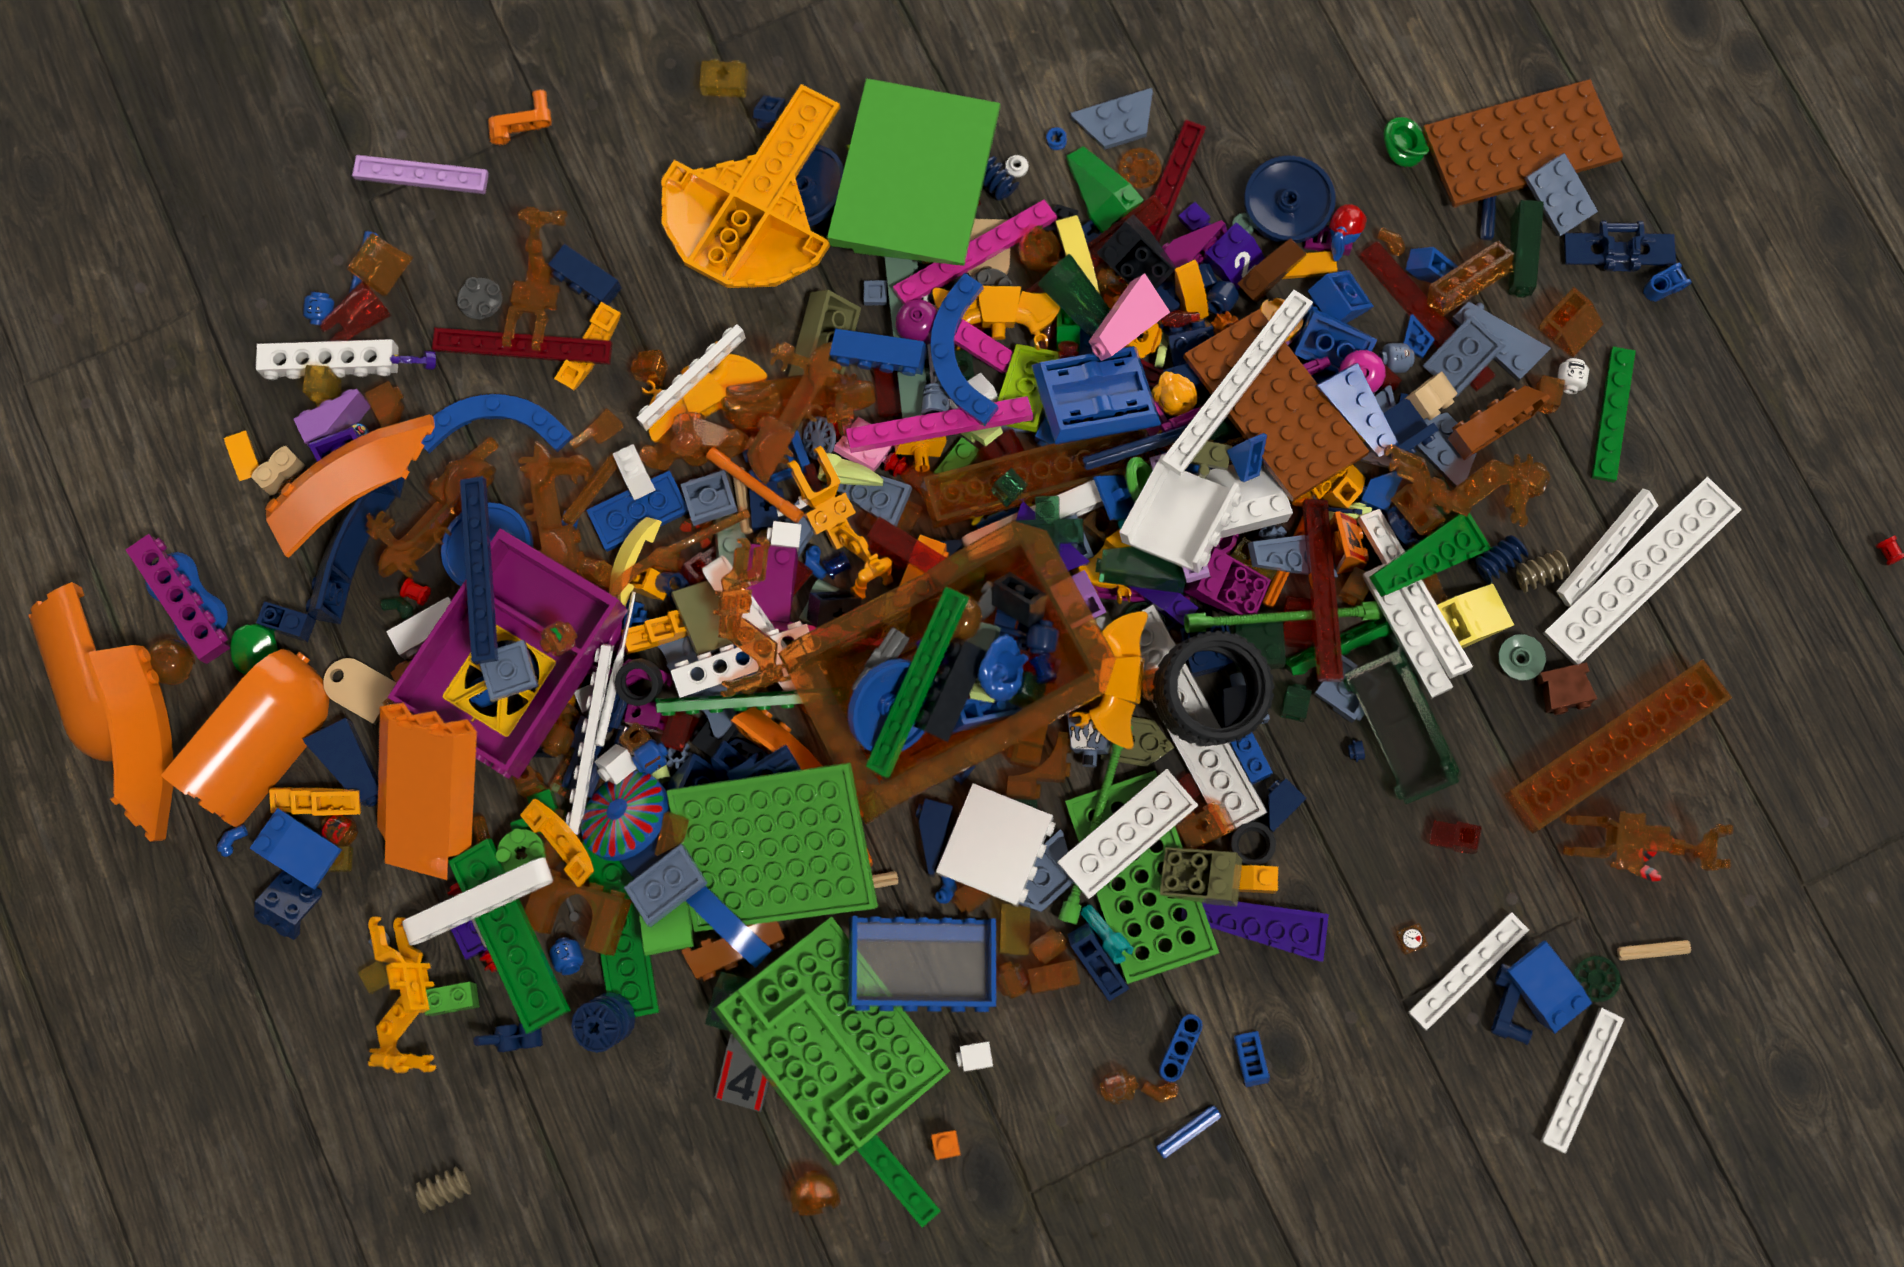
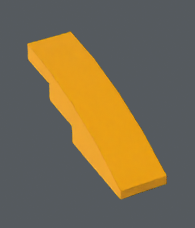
(655, 632)
(315, 801)

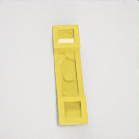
(1075, 245)
(630, 550)

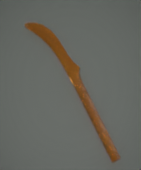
(662, 553)

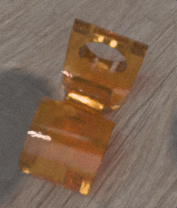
(636, 741)

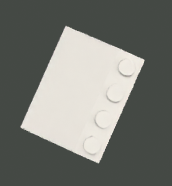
(1261, 502)

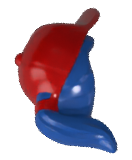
(1345, 228)

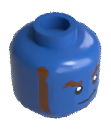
(650, 756)

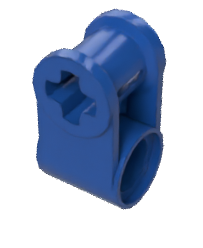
(1670, 281)

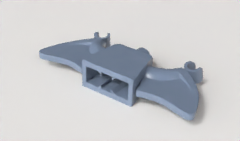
(682, 650)

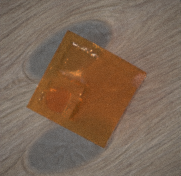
(379, 264)

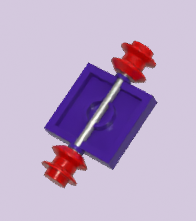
(470, 938)

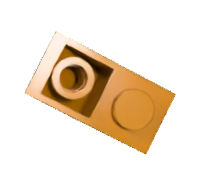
(1346, 489)

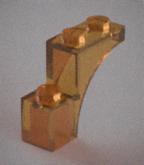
(1052, 770)

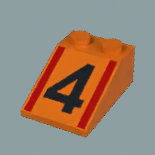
(1347, 543)

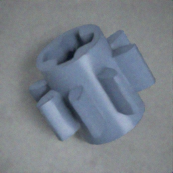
(1272, 532)
(674, 760)

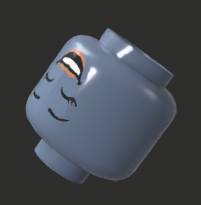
(1397, 357)

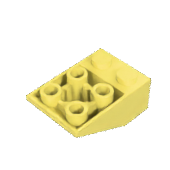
(1476, 615)

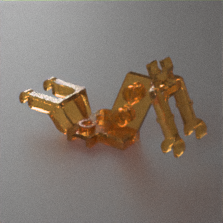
(536, 293)
(1471, 489)
(736, 601)
(1634, 837)

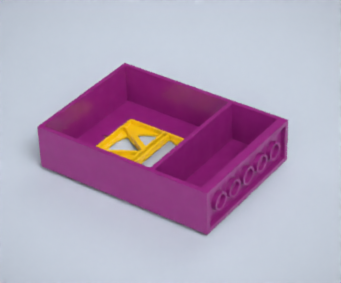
(528, 597)

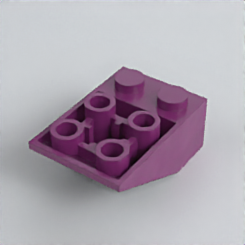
(1230, 585)

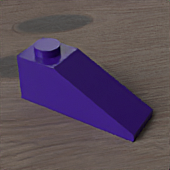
(1170, 604)

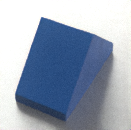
(1248, 457)

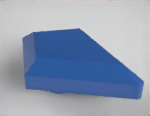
(1418, 337)

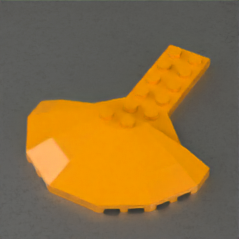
(747, 216)

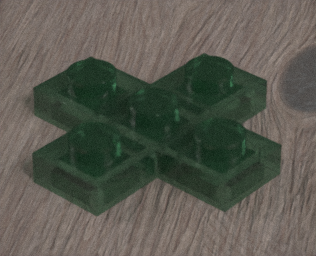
(1048, 518)

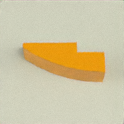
(1190, 289)

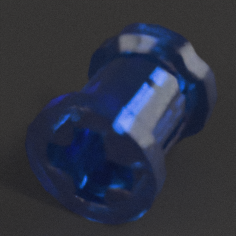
(837, 565)
(1043, 668)

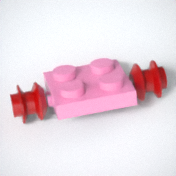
(869, 458)

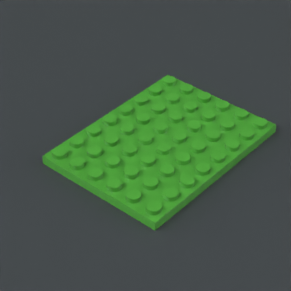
(779, 844)

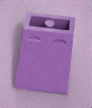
(332, 416)

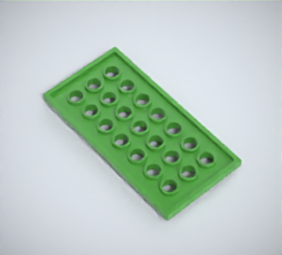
(1110, 899)

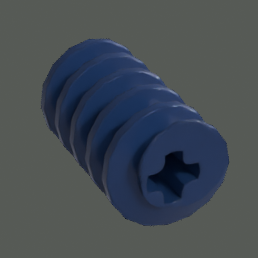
(997, 180)
(1499, 556)

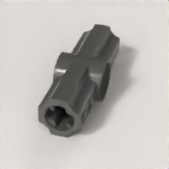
(888, 650)

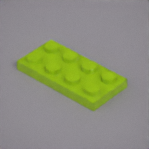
(1021, 382)

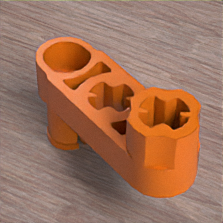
(503, 125)

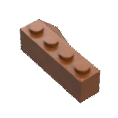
(1497, 420)
(718, 954)

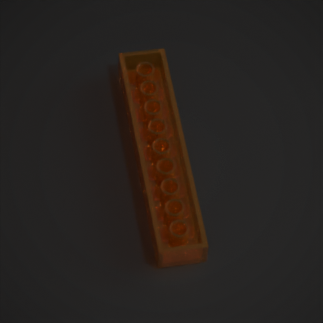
(1046, 470)
(1617, 746)

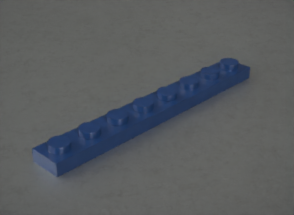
(478, 570)

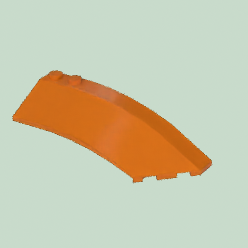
(343, 479)
(137, 734)
(770, 736)

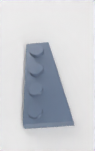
(1520, 350)
(880, 501)
(1282, 554)

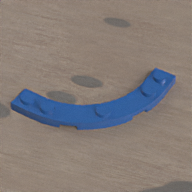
(944, 356)
(497, 407)

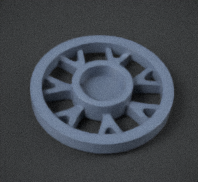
(819, 437)

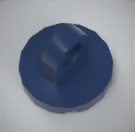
(1402, 528)

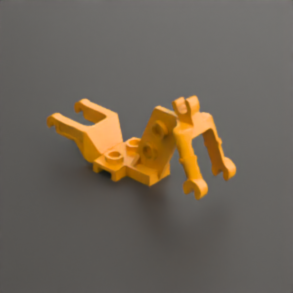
(830, 514)
(412, 979)

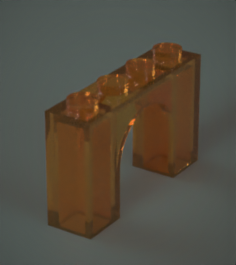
(607, 908)

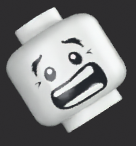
(1575, 375)

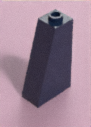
(346, 759)

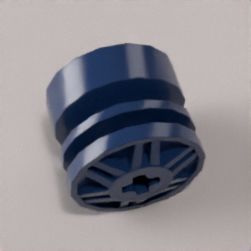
(612, 1014)

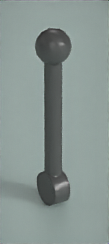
(574, 916)

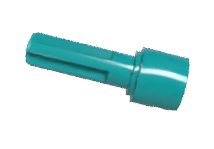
(1113, 943)

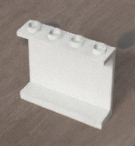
(1180, 517)
(996, 845)

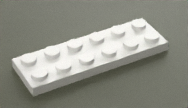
(1127, 834)

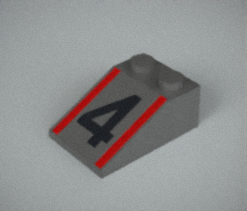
(741, 1079)

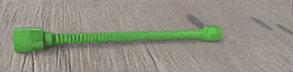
(1199, 621)
(1071, 909)

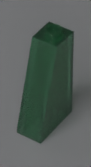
(1525, 244)
(1075, 294)
(1139, 569)

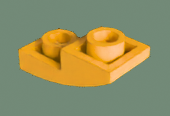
(241, 454)

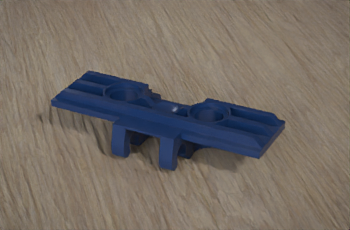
(1619, 255)
(616, 718)
(777, 762)

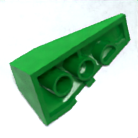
(1104, 190)

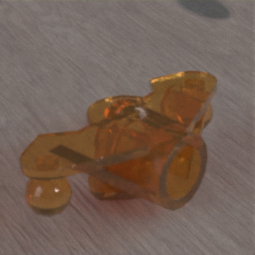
(692, 439)

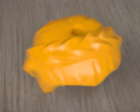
(1173, 392)

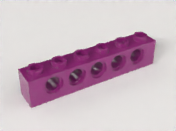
(142, 555)

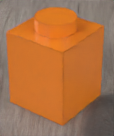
(946, 1144)

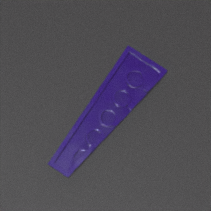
(1274, 926)

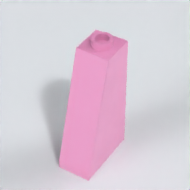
(1129, 317)

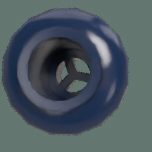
(1222, 297)
(1042, 637)

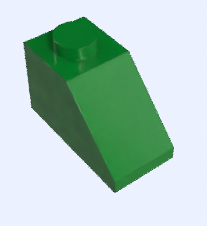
(1067, 329)

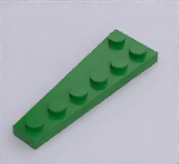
(1441, 549)

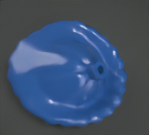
(1002, 669)

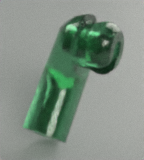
(400, 604)

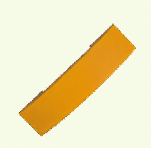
(601, 328)
(562, 838)

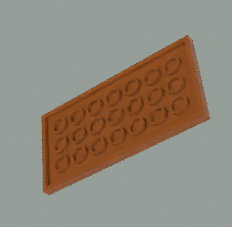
(1503, 144)
(1304, 432)

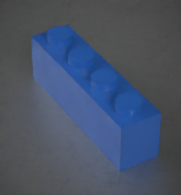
(879, 352)

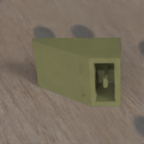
(1201, 876)

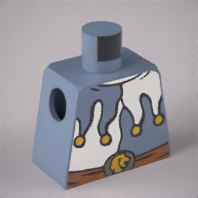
(1087, 740)

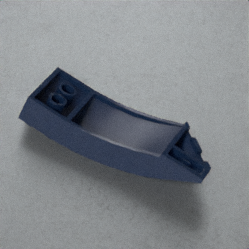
(344, 551)

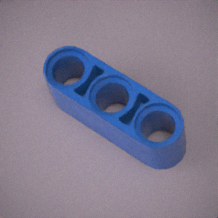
(1171, 1056)

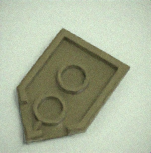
(1148, 747)

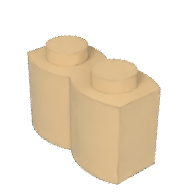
(1432, 396)
(279, 468)

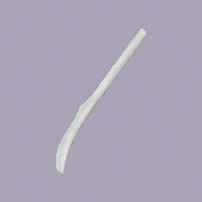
(611, 691)

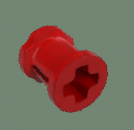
(1891, 550)
(415, 591)

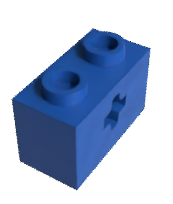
(1251, 758)

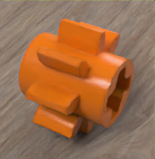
(1223, 321)

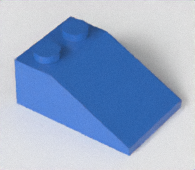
(1330, 338)
(295, 848)
(1549, 987)

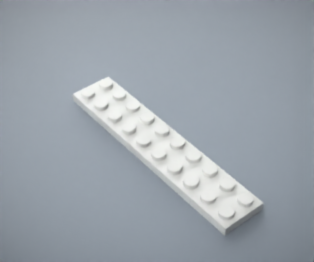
(1642, 571)
(1212, 767)

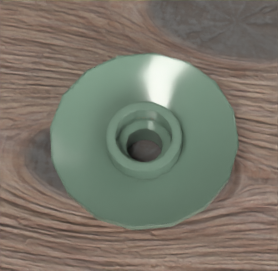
(1529, 649)

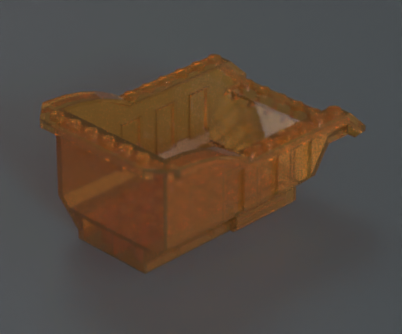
(834, 655)

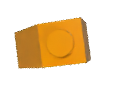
(645, 584)

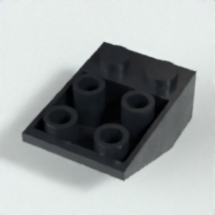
(1136, 252)

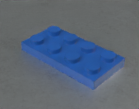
(620, 514)

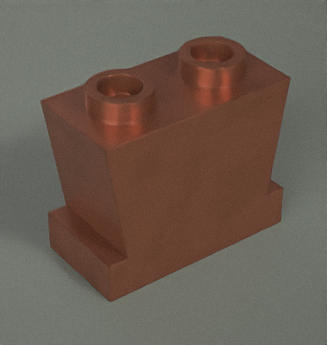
(1566, 688)

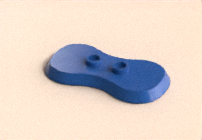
(210, 603)

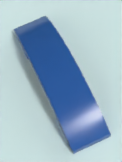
(729, 926)

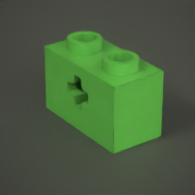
(452, 998)

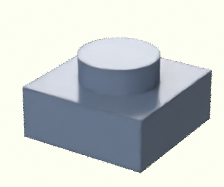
(875, 292)

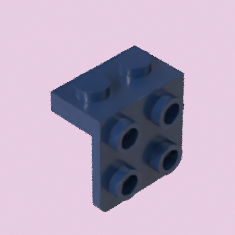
(1187, 338)
(1409, 426)
(286, 904)

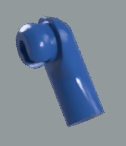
(812, 560)
(224, 845)
(947, 890)

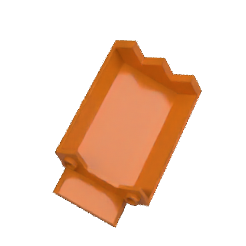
(425, 788)

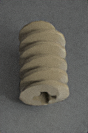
(1542, 568)
(442, 1190)

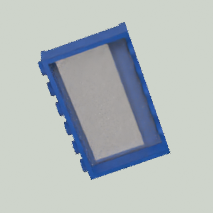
(922, 964)

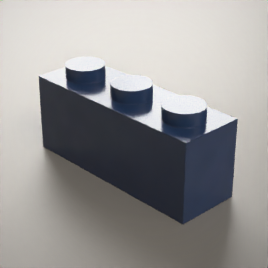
(584, 276)

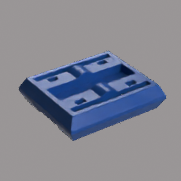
(1095, 392)

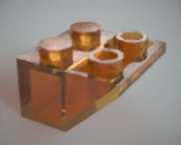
(1572, 322)

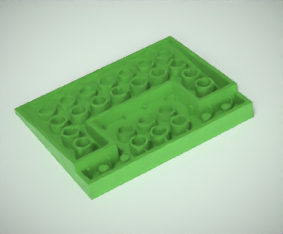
(913, 174)
(829, 1064)

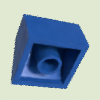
(1340, 296)

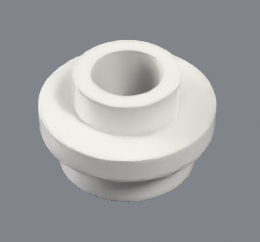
(1017, 172)

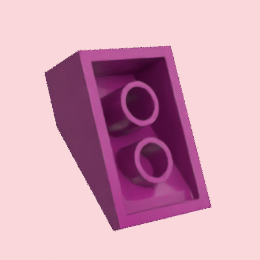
(1194, 245)
(777, 590)

